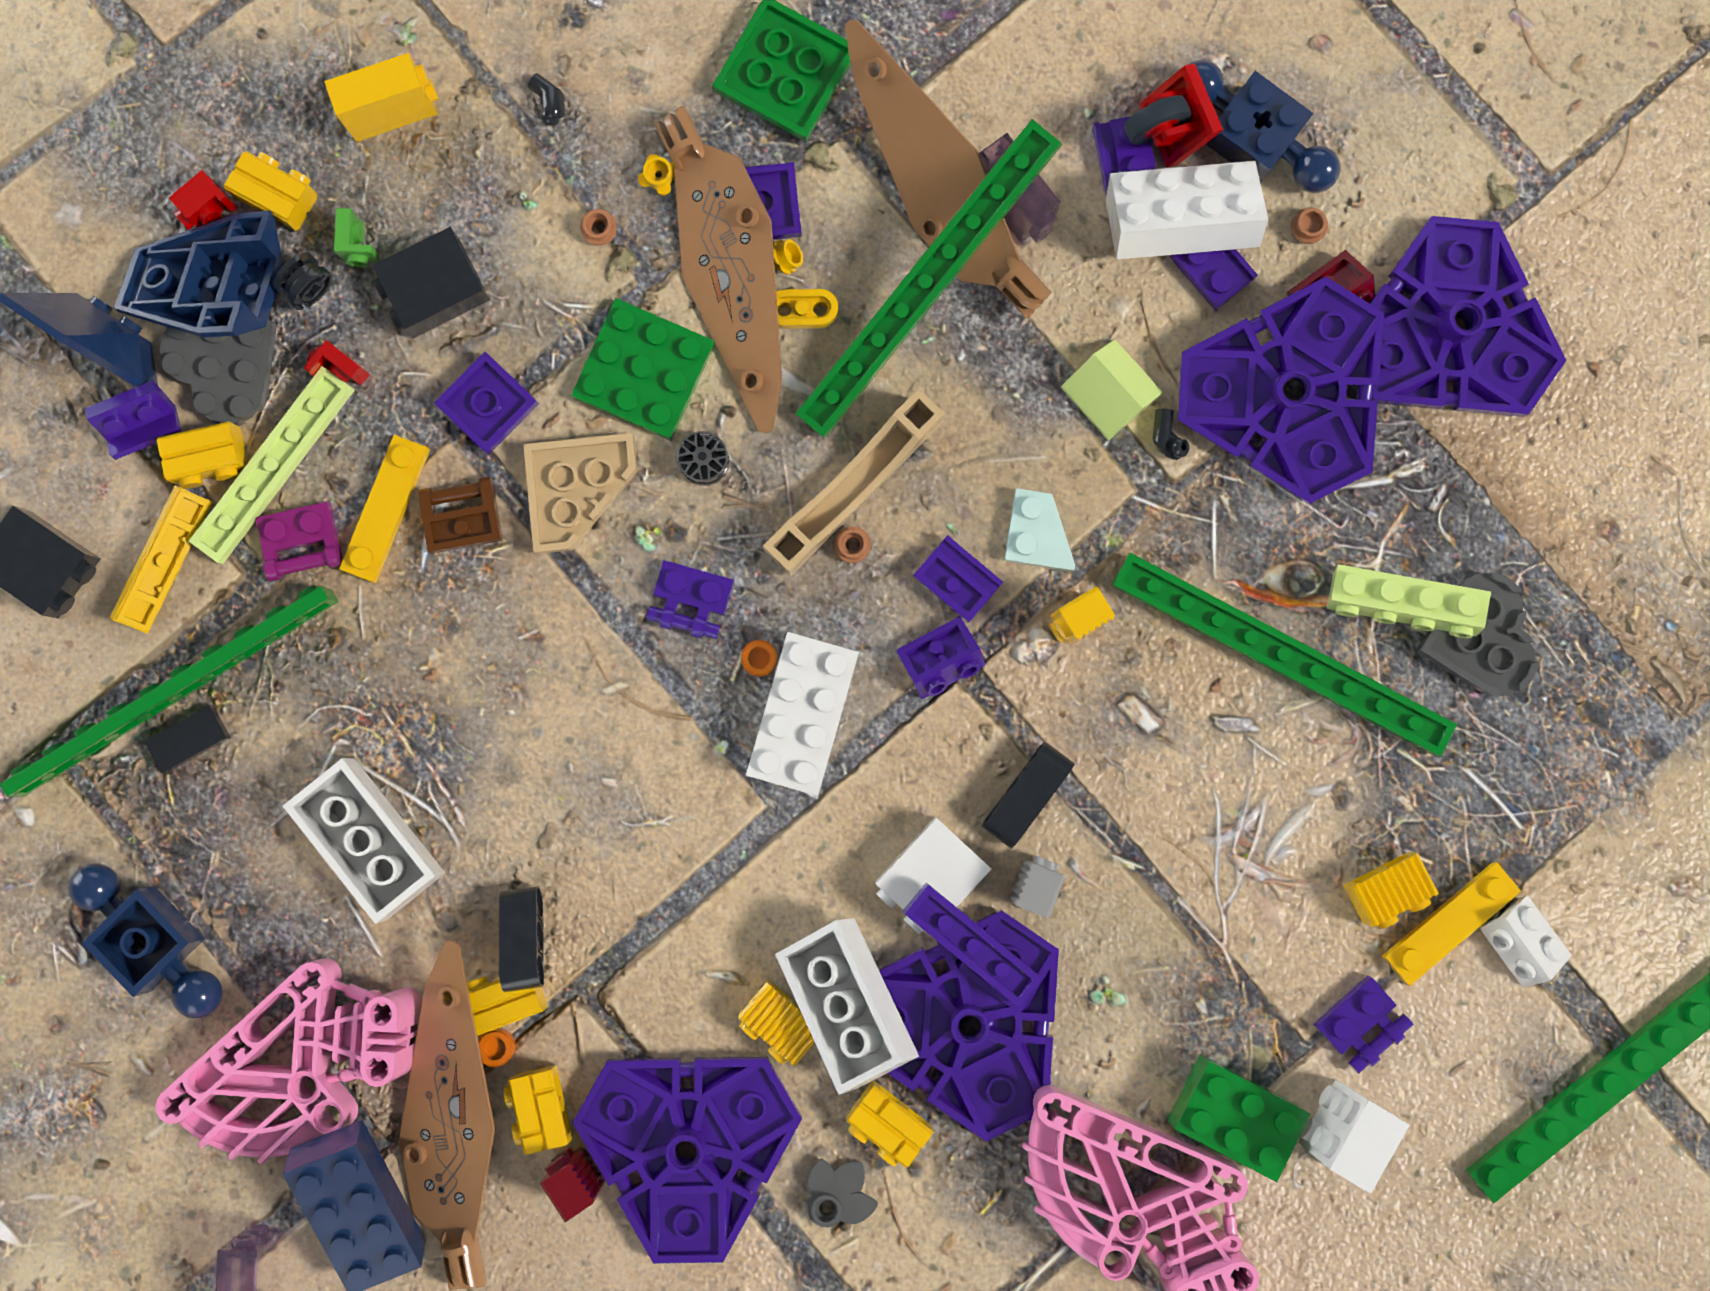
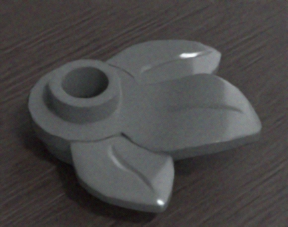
(843, 1190)

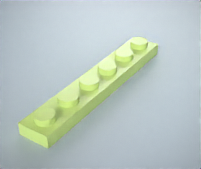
(271, 465)

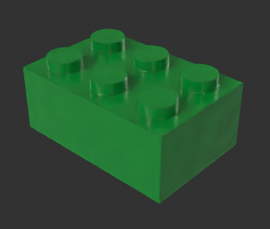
(1238, 1117)

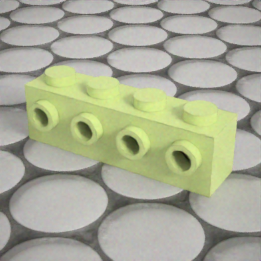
(1408, 600)

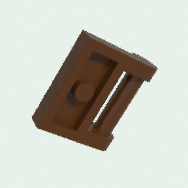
(463, 526)

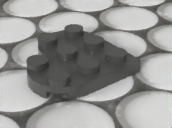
(225, 373)
(1501, 655)

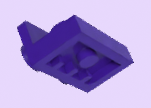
(134, 419)
(941, 658)

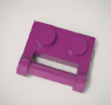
(295, 530)

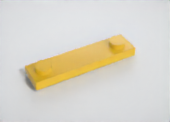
(385, 508)
(160, 560)
(1451, 923)

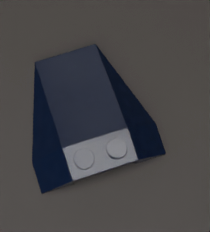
(207, 278)
(89, 331)

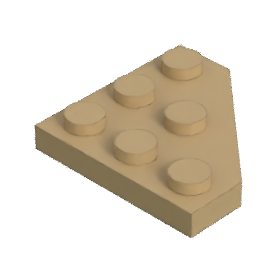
(574, 485)

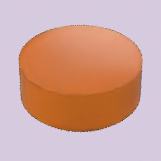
(759, 658)
(496, 1047)

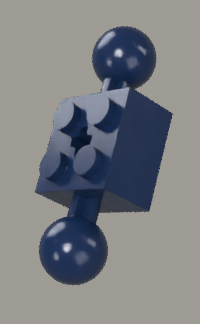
(1280, 122)
(142, 918)

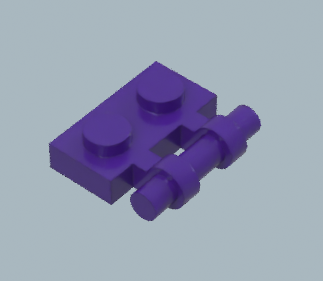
(691, 588)
(1355, 1016)

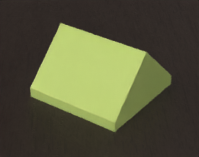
(1111, 389)

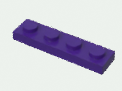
(972, 945)

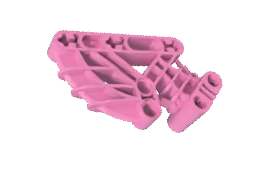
(370, 1033)
(1197, 1256)

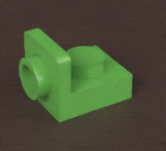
(348, 235)

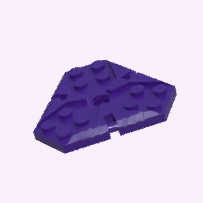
(1501, 356)
(1236, 389)
(996, 1070)
(732, 1116)

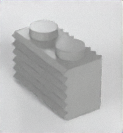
(1037, 886)

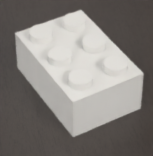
(1352, 1135)

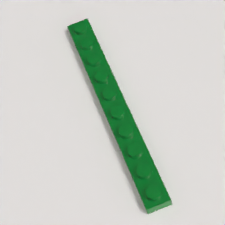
(929, 277)
(1284, 655)
(158, 697)
(1594, 1093)

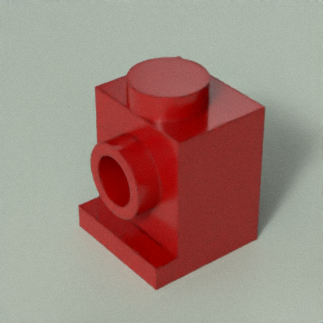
(200, 201)

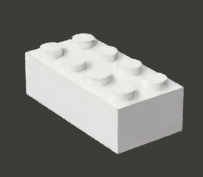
(1186, 210)
(802, 713)
(363, 839)
(846, 1005)

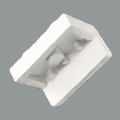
(1526, 943)

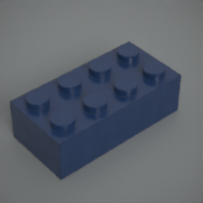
(355, 1207)

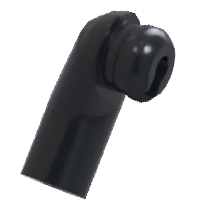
(552, 99)
(1165, 438)

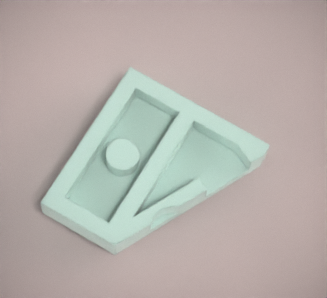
(1037, 533)

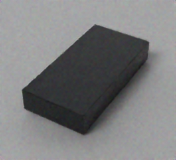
(187, 739)

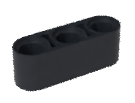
(1028, 794)
(521, 939)

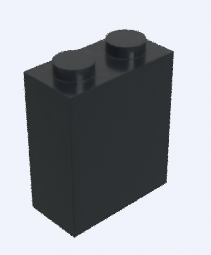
(429, 283)
(42, 563)

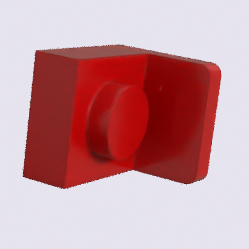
(335, 361)

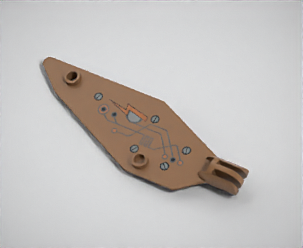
(728, 261)
(448, 1122)

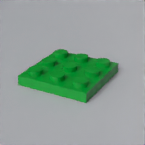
(784, 69)
(643, 369)

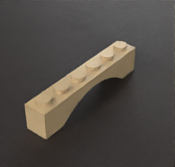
(855, 483)

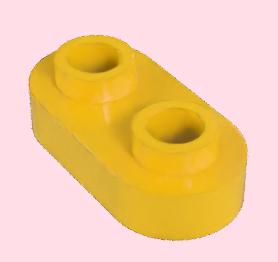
(802, 306)

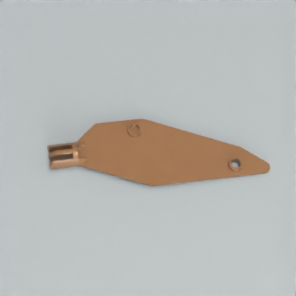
(934, 167)

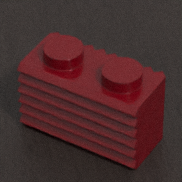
(571, 1182)

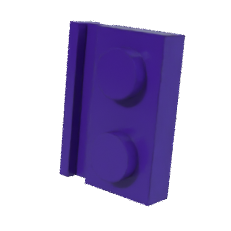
(1117, 152)
(1216, 274)
(957, 579)

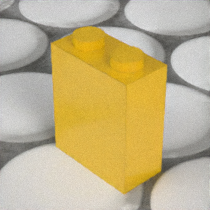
(382, 97)

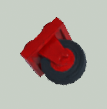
(1176, 117)

